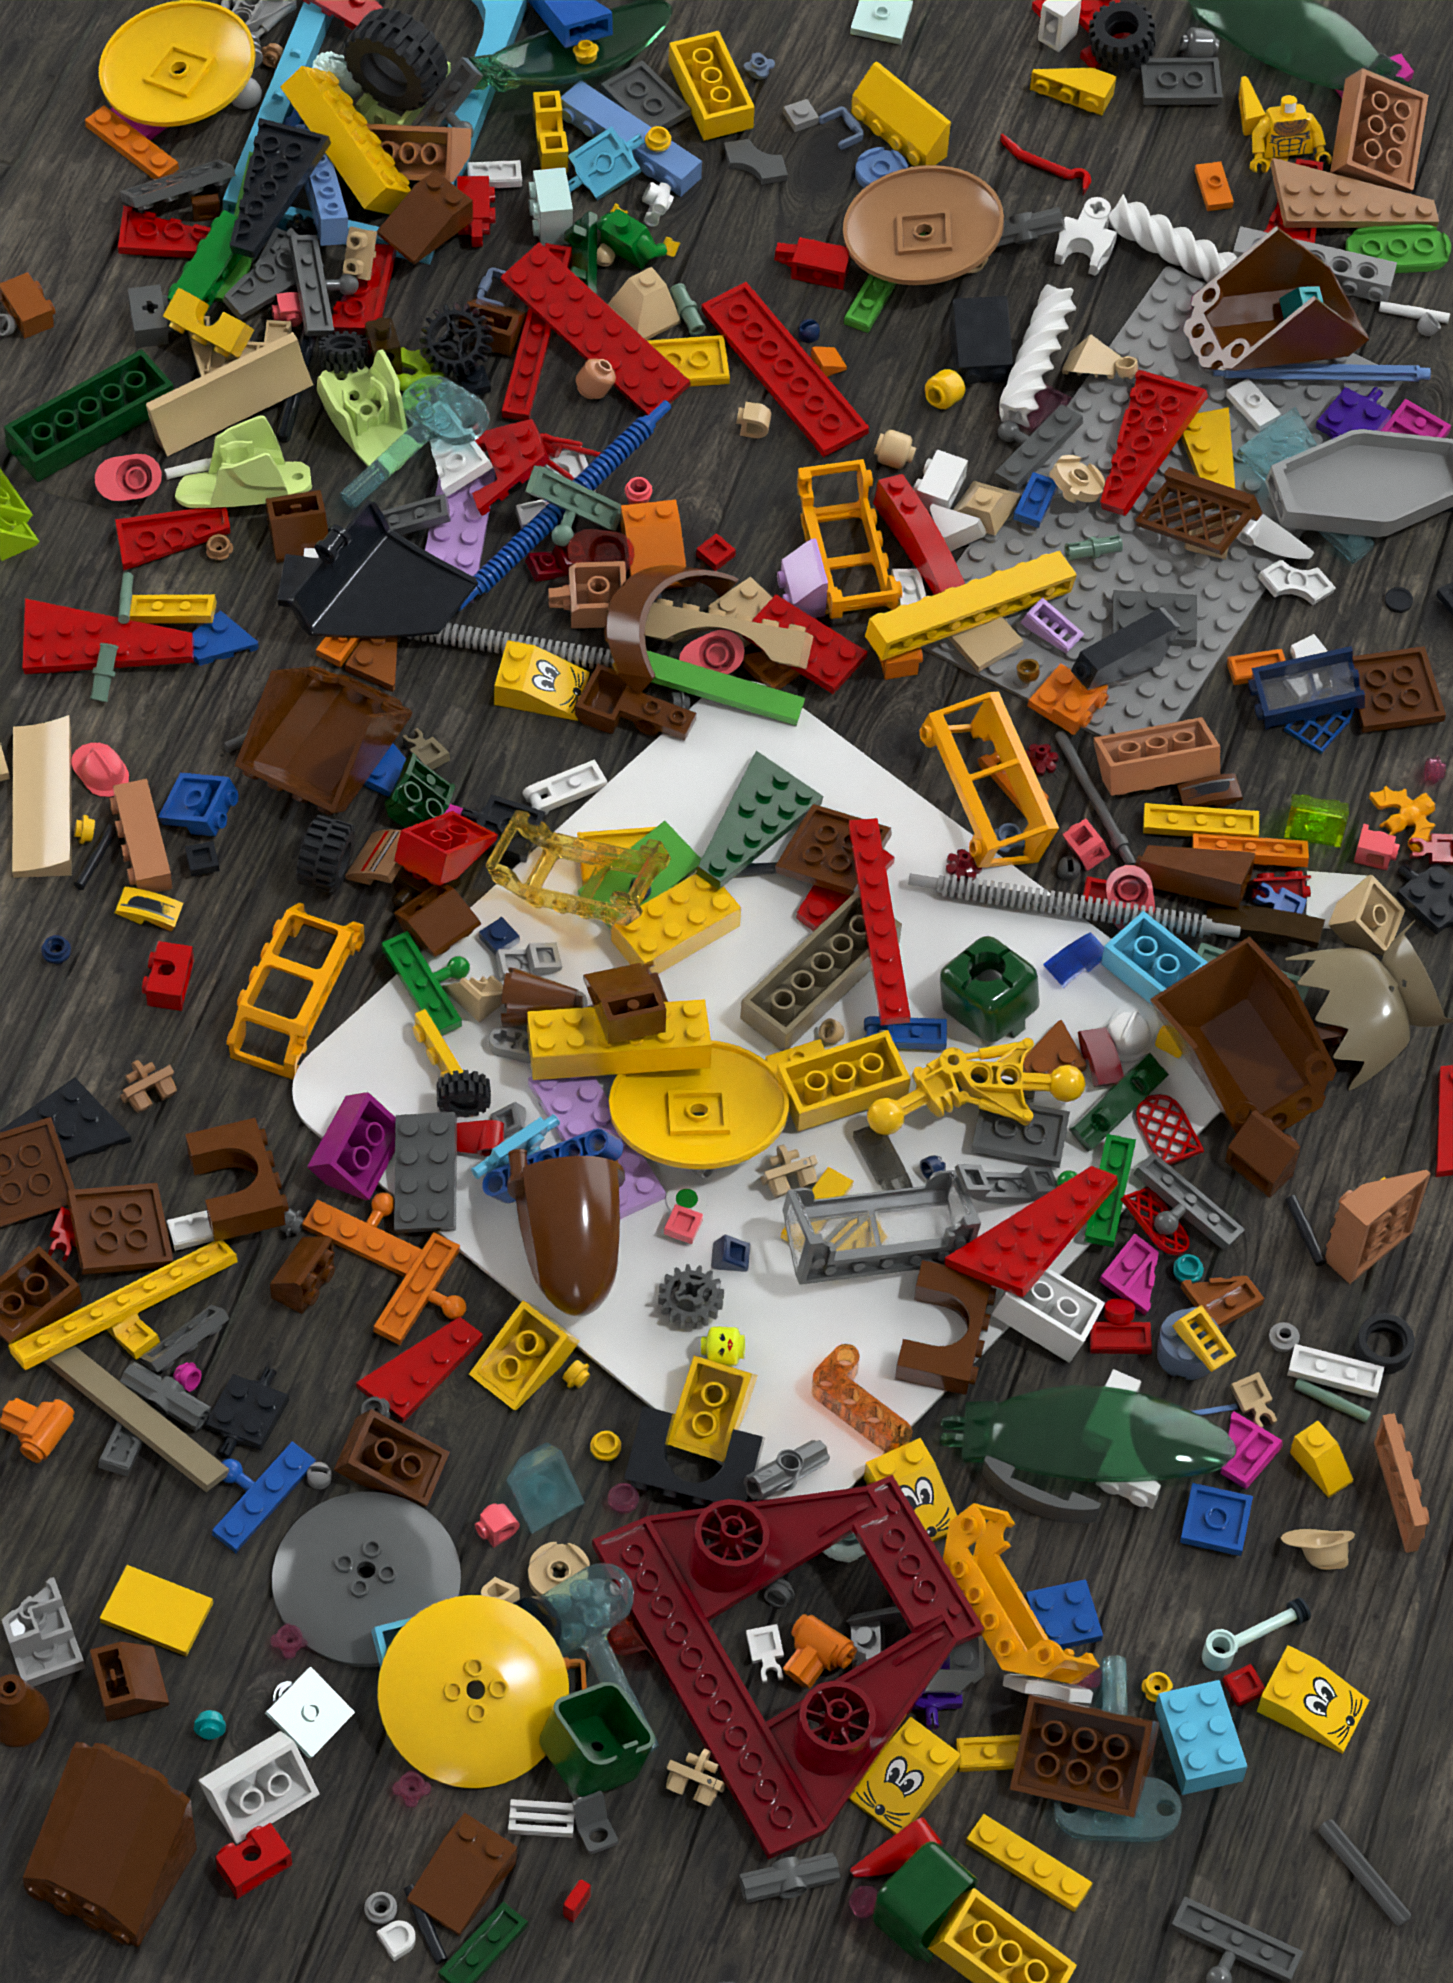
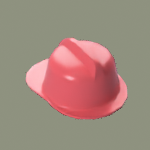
(128, 477)
(716, 651)
(99, 768)
(1132, 886)

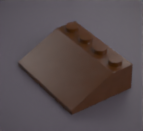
(1084, 1755)

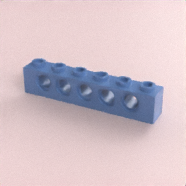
(326, 202)

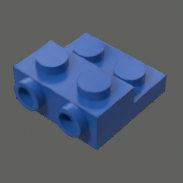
(199, 803)

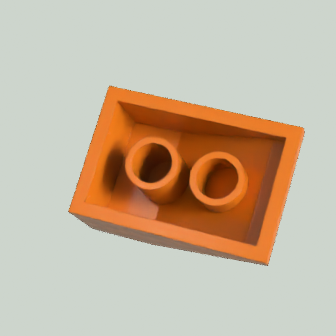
(655, 534)

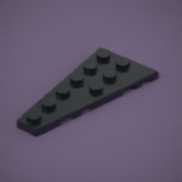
(274, 177)
(78, 1119)

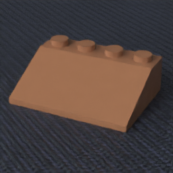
(1379, 131)
(1374, 1222)

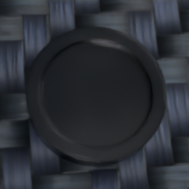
(1398, 599)

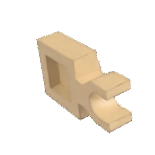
(1252, 1396)

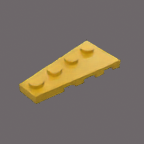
(1210, 446)

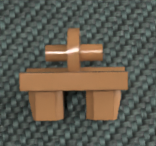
(160, 1080)

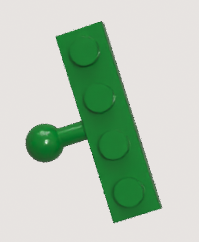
(424, 984)
(1117, 1160)

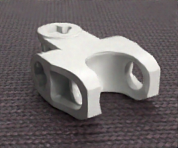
(1088, 235)

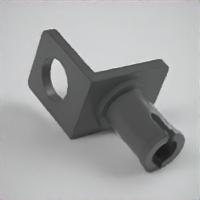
(590, 1817)

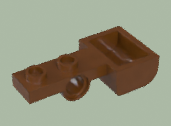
(610, 698)

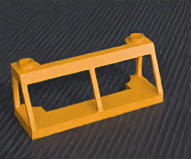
(993, 725)

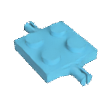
(605, 163)
(527, 1138)

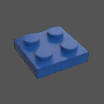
(1216, 1519)
(1066, 1613)

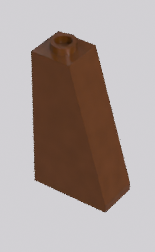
(1199, 873)

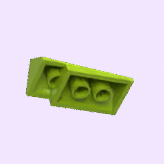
(14, 515)

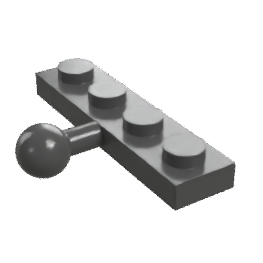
(449, 98)
(313, 286)
(1035, 448)
(1186, 1202)
(1235, 1942)

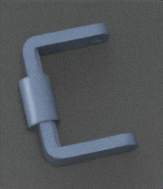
(850, 120)
(485, 284)

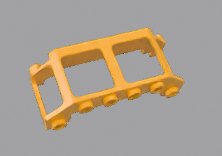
(810, 517)
(348, 940)
(1008, 1620)

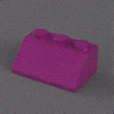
(356, 1146)

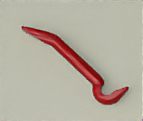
(1047, 165)

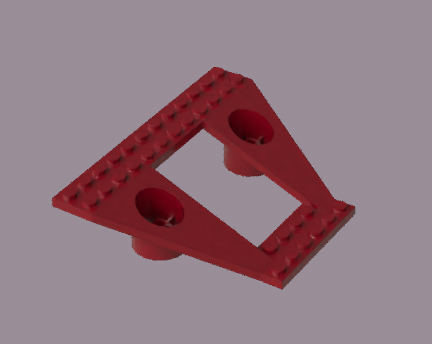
(779, 1768)

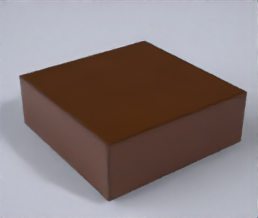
(205, 207)

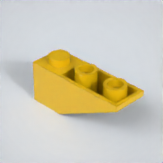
(1077, 86)

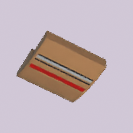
(376, 859)

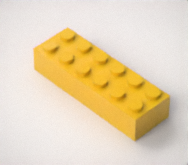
(353, 146)
(574, 1045)

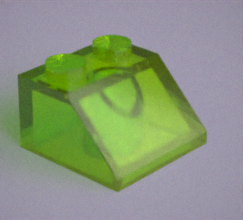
(1316, 820)

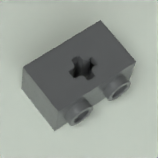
(147, 312)

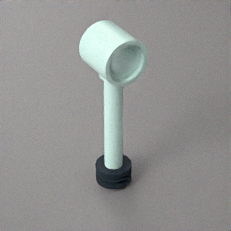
(1296, 1611)

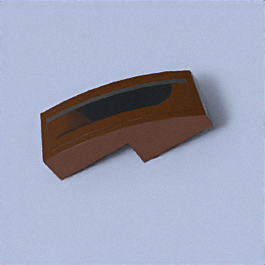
(1210, 790)

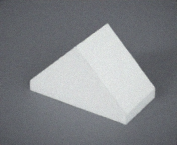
(957, 527)

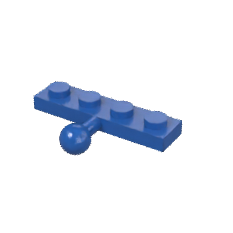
(261, 1496)

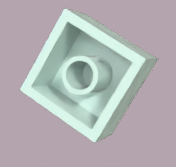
(550, 205)

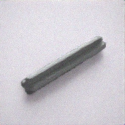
(1364, 1872)

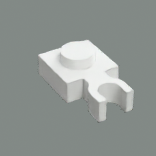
(765, 1648)

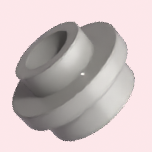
(1284, 1344)
(377, 1899)

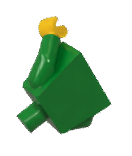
(631, 238)

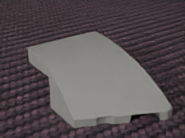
(43, 1637)

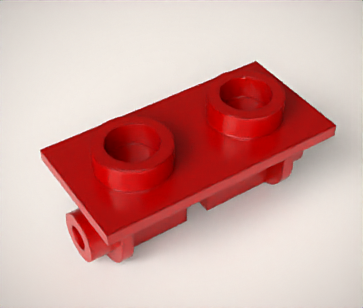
(1293, 881)

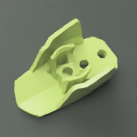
(377, 415)
(244, 470)

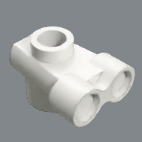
(659, 200)

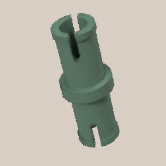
(687, 309)
(1093, 547)
(103, 672)

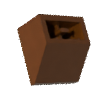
(505, 324)
(296, 522)
(437, 919)
(1263, 1154)
(304, 1273)
(128, 1679)

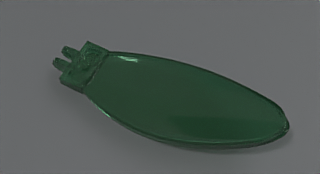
(1296, 38)
(545, 61)
(1091, 1435)

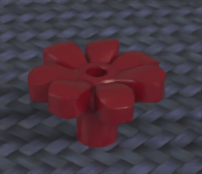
(1042, 759)
(962, 865)

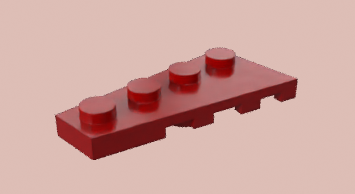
(162, 534)
(1444, 1145)
(421, 1369)

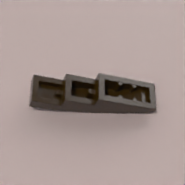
(1269, 924)

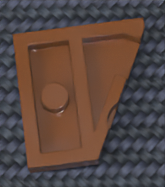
(375, 661)
(768, 671)
(1054, 1050)
(1224, 1298)

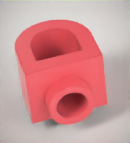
(287, 308)
(496, 1524)

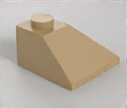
(646, 304)
(989, 504)
(1367, 916)

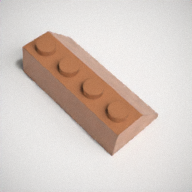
(425, 149)
(1157, 756)

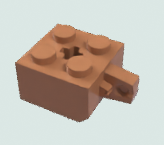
(589, 592)

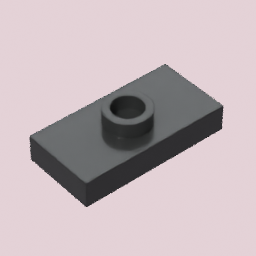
(120, 1451)

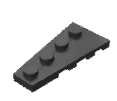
(269, 277)

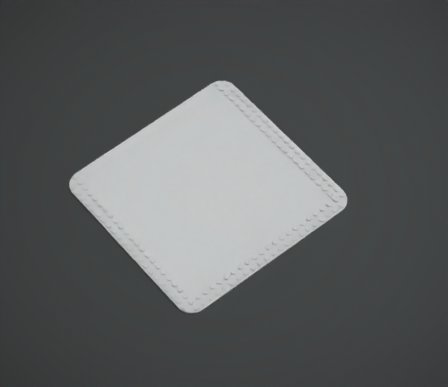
(784, 1323)

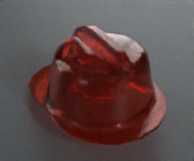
(600, 546)
(626, 1639)

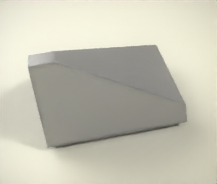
(512, 1116)

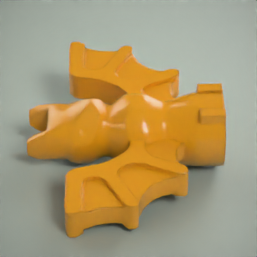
(1410, 813)

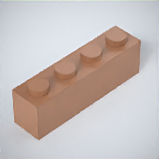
(141, 836)

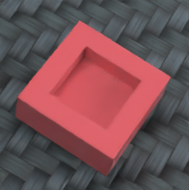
(683, 1224)

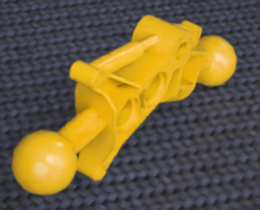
(939, 1090)

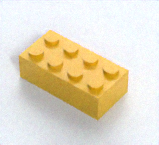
(711, 85)
(677, 924)
(843, 1080)
(994, 1946)

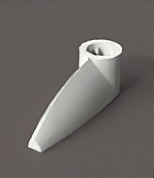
(1273, 538)

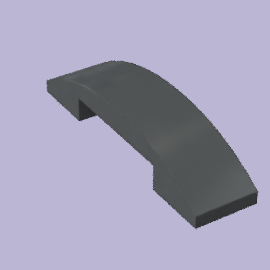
(1004, 1186)
(1075, 1510)

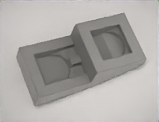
(535, 959)

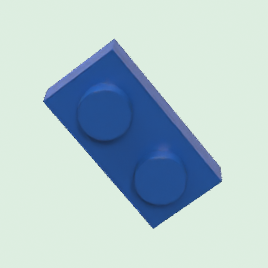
(1035, 500)

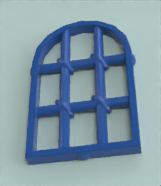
(1298, 735)

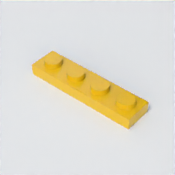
(1187, 820)
(1029, 1863)

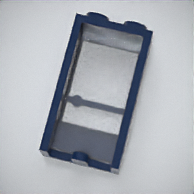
(1306, 687)

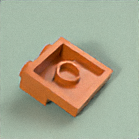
(1067, 701)

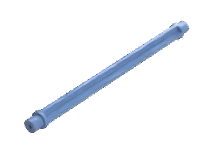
(1332, 372)

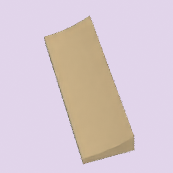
(228, 394)
(42, 799)

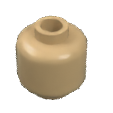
(894, 449)

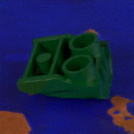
(418, 794)

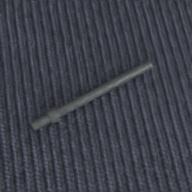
(1118, 841)

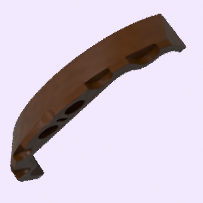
(630, 610)

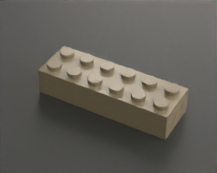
(811, 978)

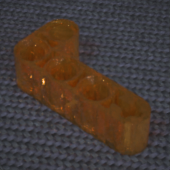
(886, 1434)

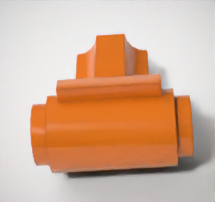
(37, 1427)
(817, 1649)

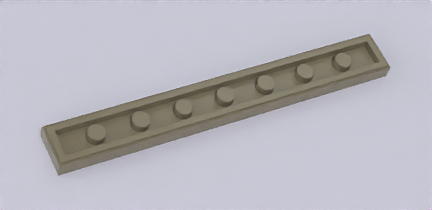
(138, 1417)

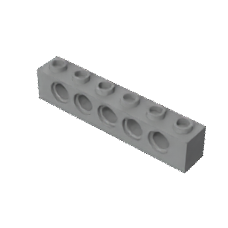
(1356, 273)

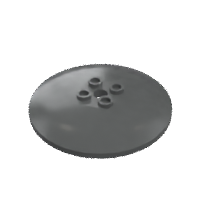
(319, 1563)

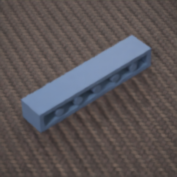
(596, 113)

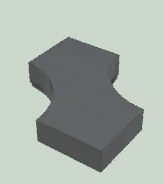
(764, 166)

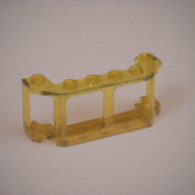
(625, 907)

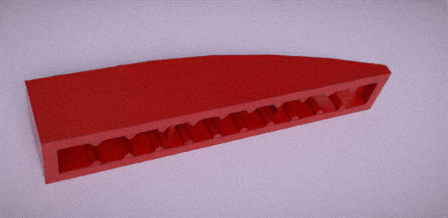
(917, 533)

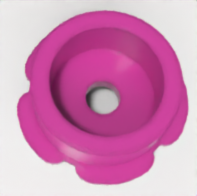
(188, 1376)

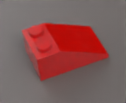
(442, 847)

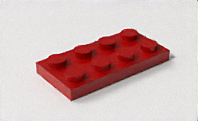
(831, 654)

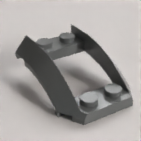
(965, 1659)

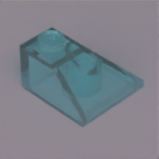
(543, 1486)

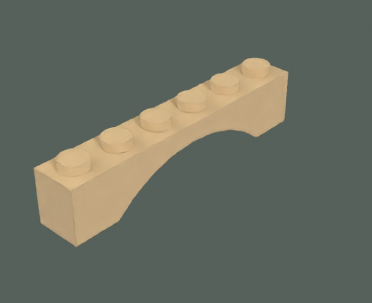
(782, 645)

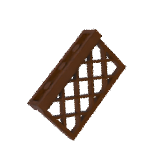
(1209, 496)

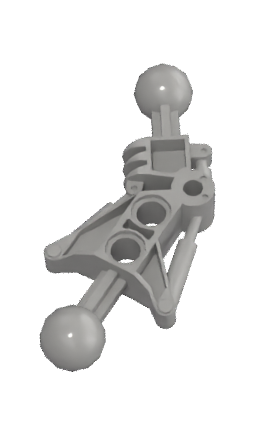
(260, 18)

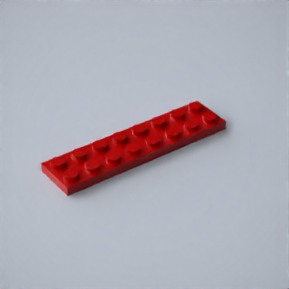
(594, 328)
(785, 369)

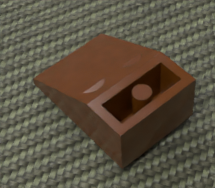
(626, 1003)

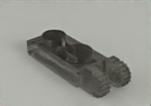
(881, 1158)

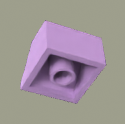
(805, 579)

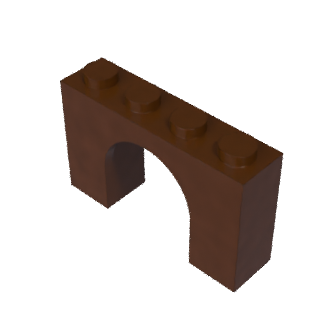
(243, 1147)
(952, 1365)

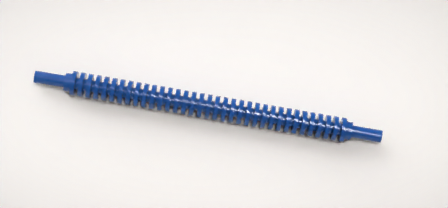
(552, 515)

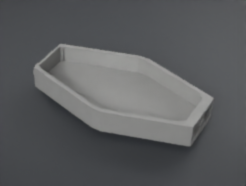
(1364, 483)

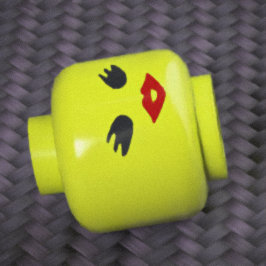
(724, 1345)

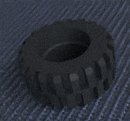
(395, 59)

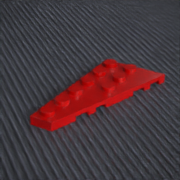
(1149, 430)
(70, 640)
(1029, 1241)

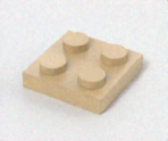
(744, 599)

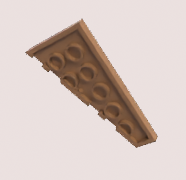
(1333, 201)

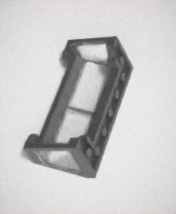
(877, 1229)

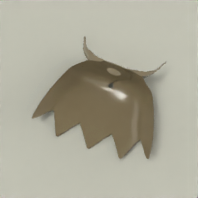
(1367, 1005)

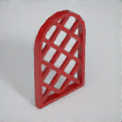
(1182, 1116)
(1148, 1228)

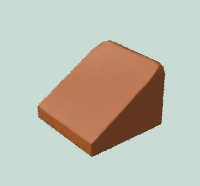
(828, 360)

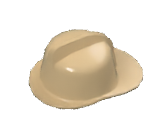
(1321, 1548)

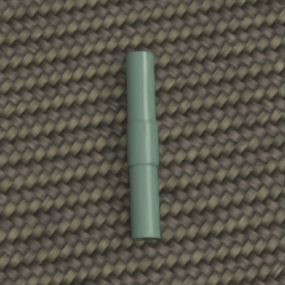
(125, 598)
(1332, 1400)

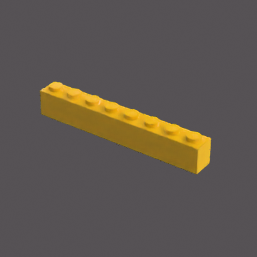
(970, 605)

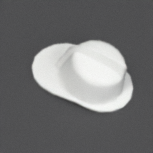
(1132, 1030)

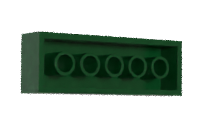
(86, 415)

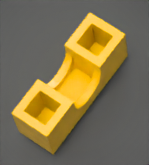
(549, 130)
(188, 314)

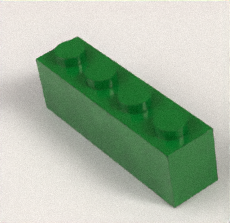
(211, 263)

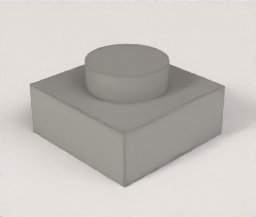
(801, 115)

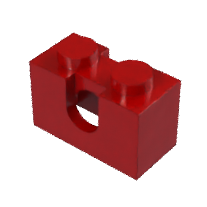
(169, 975)
(246, 1875)

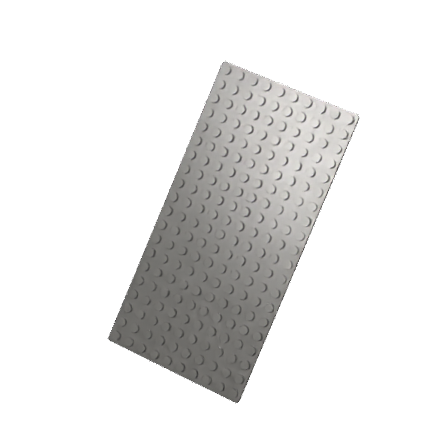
(1149, 560)

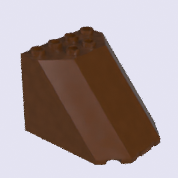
(1241, 320)
(319, 735)
(1248, 1037)
(111, 1843)

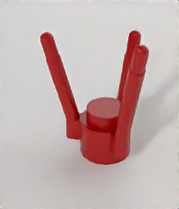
(554, 446)

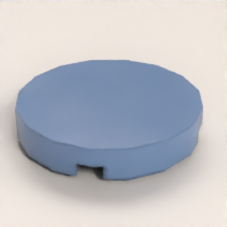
(877, 163)

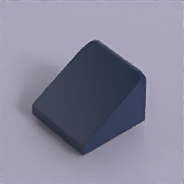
(730, 1254)

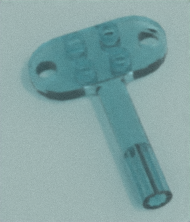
(438, 413)
(589, 1613)
(1108, 1826)

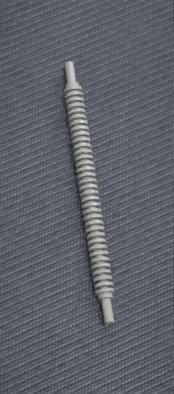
(499, 642)
(943, 884)

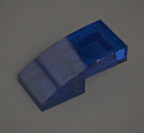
(1075, 958)

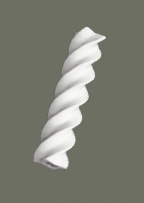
(1173, 244)
(1034, 354)

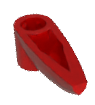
(479, 1136)
(896, 1850)

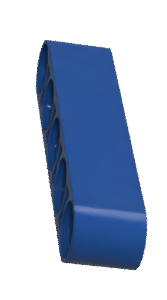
(586, 1144)

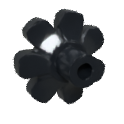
(301, 226)

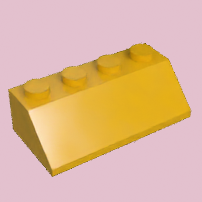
(901, 117)

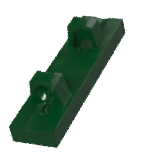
(583, 238)
(1118, 1102)

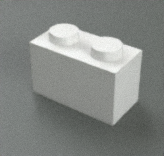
(1059, 22)
(941, 480)

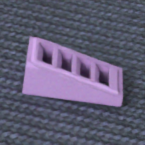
(1039, 627)

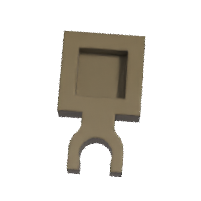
(427, 751)

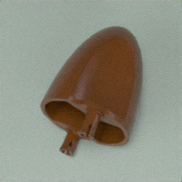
(569, 1226)

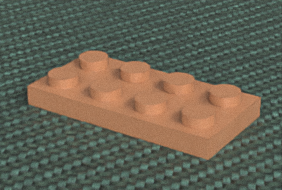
(1400, 1483)

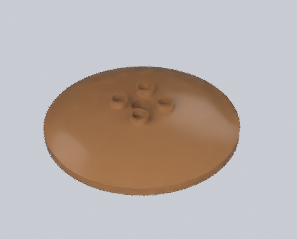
(945, 201)

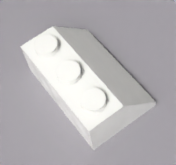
(1052, 1314)
(259, 1786)

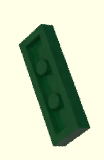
(484, 1946)

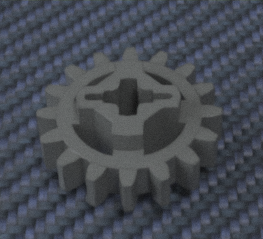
(692, 1293)

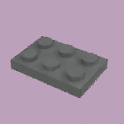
(1181, 81)
(646, 96)
(1133, 605)
(1035, 1143)

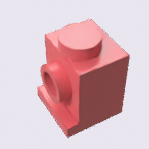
(1086, 844)
(1376, 849)

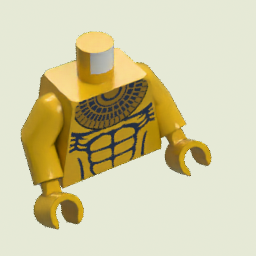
(1286, 132)

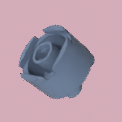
(1176, 1355)

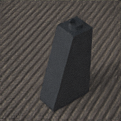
(1127, 651)

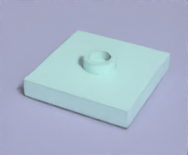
(882, 19)
(309, 1712)

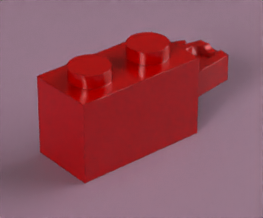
(478, 190)
(815, 262)

